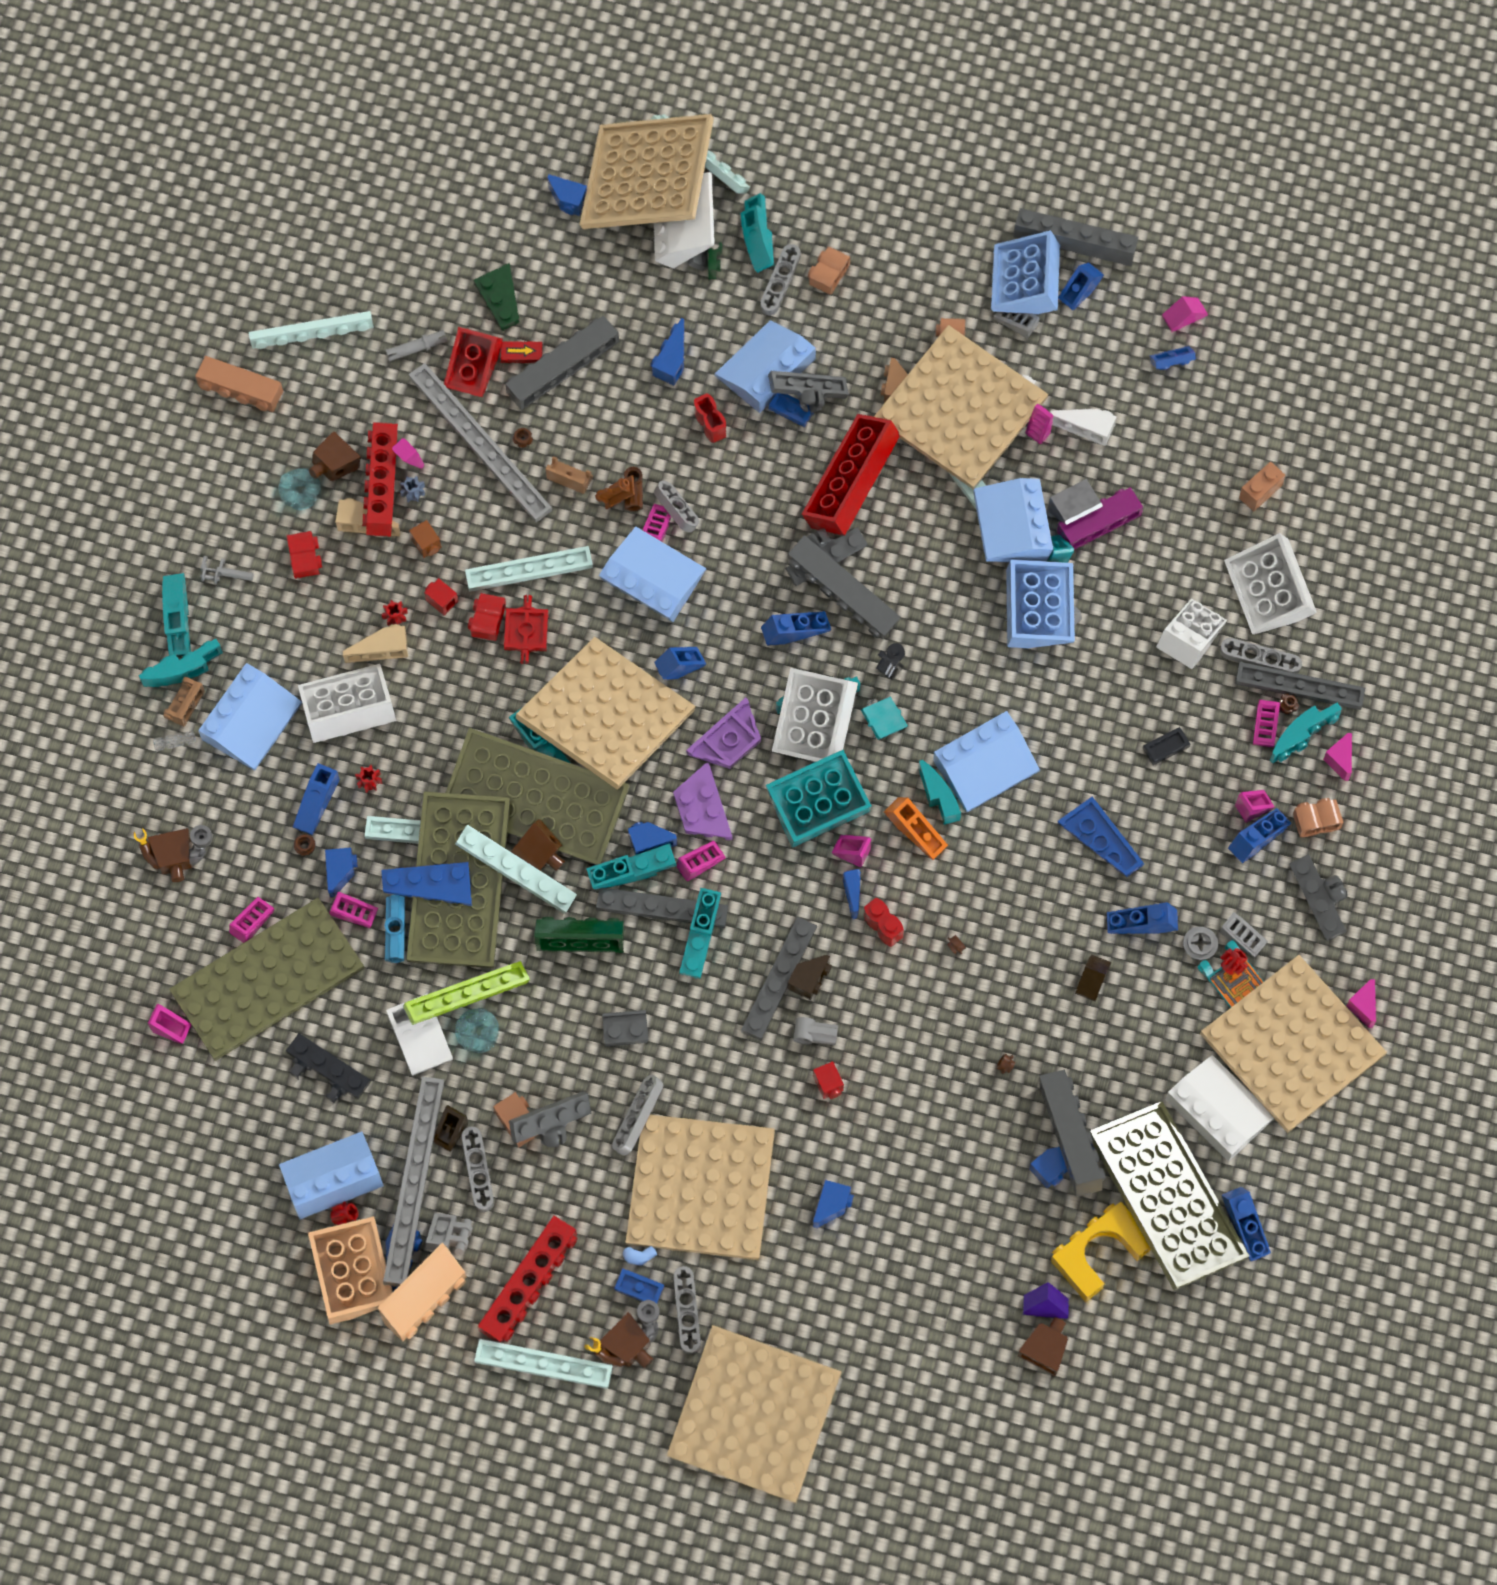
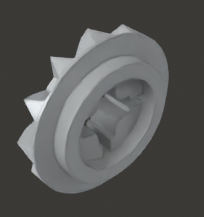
(1207, 936)

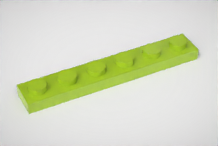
(466, 992)

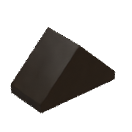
(1093, 977)
(450, 1128)

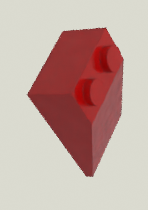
(472, 361)

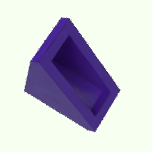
(1046, 1302)

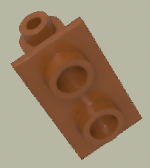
(616, 492)

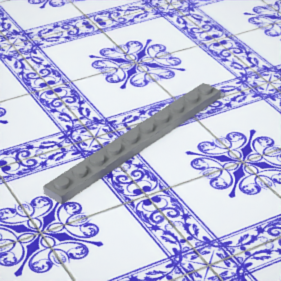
(480, 442)
(413, 1181)

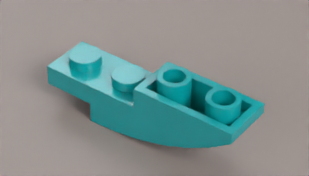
(755, 232)
(175, 614)
(173, 670)
(1300, 730)
(535, 741)
(631, 869)
(700, 933)

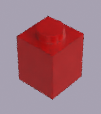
(441, 596)
(828, 1080)

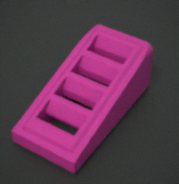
(1039, 424)
(408, 453)
(664, 525)
(1273, 713)
(688, 867)
(348, 900)
(243, 931)

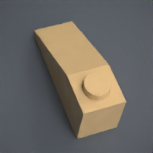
(350, 517)
(381, 645)

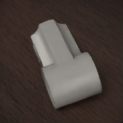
(810, 1031)

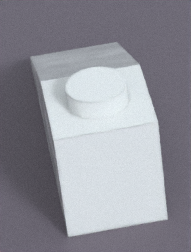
(1087, 423)

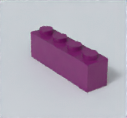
(1115, 512)

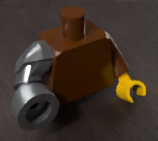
(174, 850)
(627, 1340)

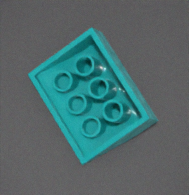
(818, 798)

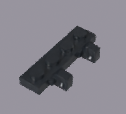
(341, 1076)

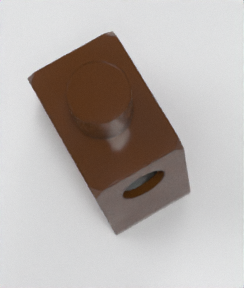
(334, 458)
(539, 847)
(1046, 1346)

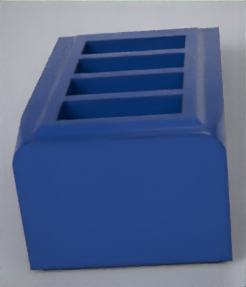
(851, 884)

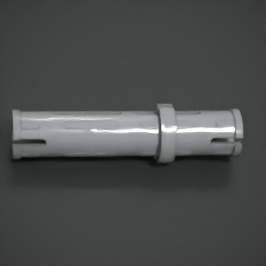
(417, 345)

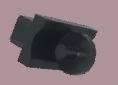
(891, 661)

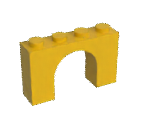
(1071, 1259)

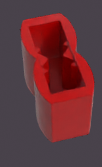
(710, 418)
(303, 554)
(488, 617)
(887, 925)

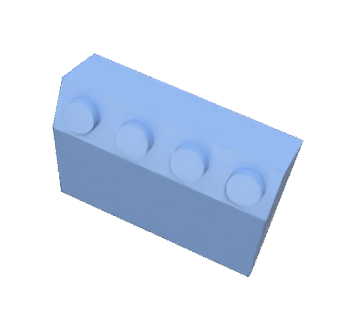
(1026, 274)
(768, 350)
(1013, 521)
(652, 573)
(1039, 603)
(249, 717)
(986, 761)
(331, 1175)

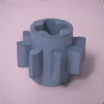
(412, 489)

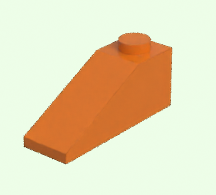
(915, 827)

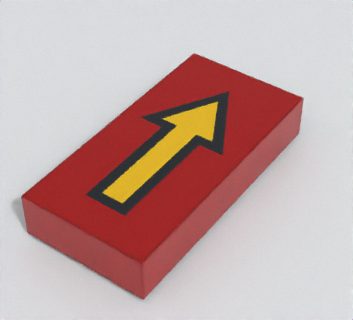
(521, 351)

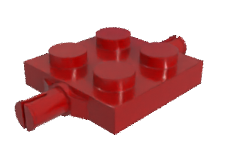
(526, 629)

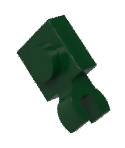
(714, 264)

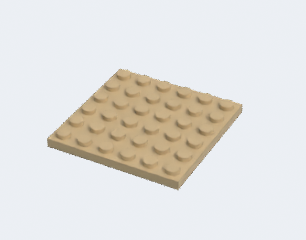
(647, 171)
(961, 406)
(605, 712)
(1293, 1043)
(700, 1187)
(754, 1413)

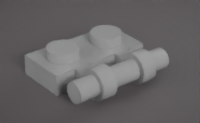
(442, 1232)

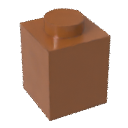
(425, 539)

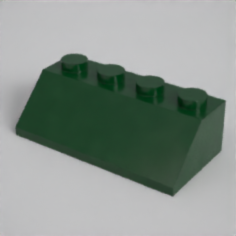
(579, 935)

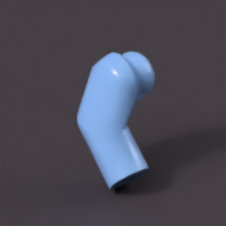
(638, 1258)

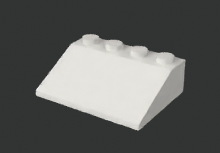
(685, 239)
(1270, 585)
(346, 703)
(814, 715)
(1219, 1107)

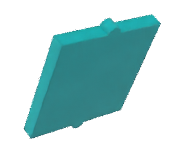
(884, 718)

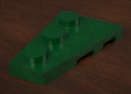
(499, 296)

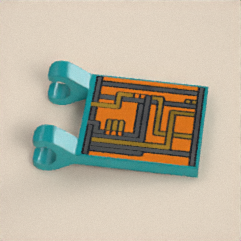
(1231, 987)

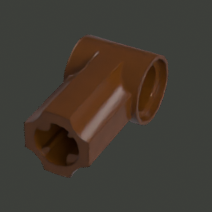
(635, 502)

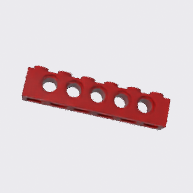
(381, 480)
(555, 1230)

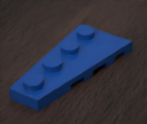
(1098, 833)
(435, 882)

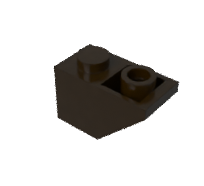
(808, 975)

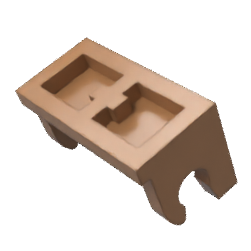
(568, 476)
(185, 702)

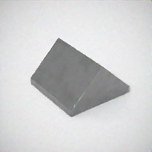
(1074, 502)

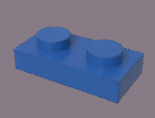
(1177, 356)
(790, 409)
(638, 1286)

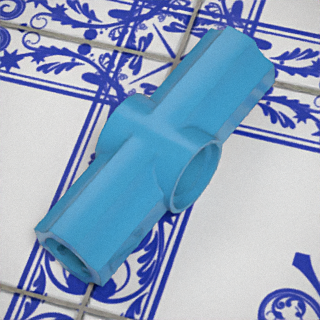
(395, 940)

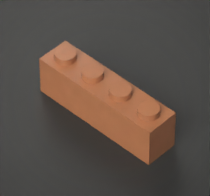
(239, 384)

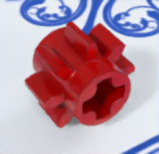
(393, 608)
(365, 783)
(1234, 961)
(344, 1213)

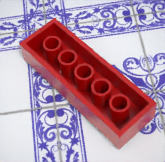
(851, 474)

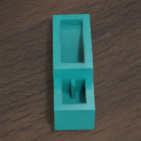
(939, 793)

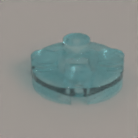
(293, 498)
(480, 1018)

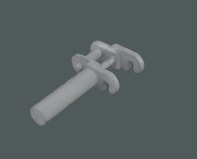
(221, 571)

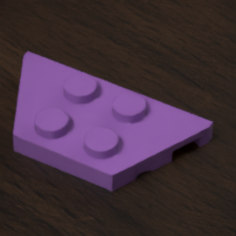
(729, 738)
(701, 805)

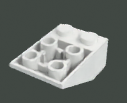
(1191, 633)
(420, 1043)

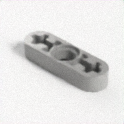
(684, 517)

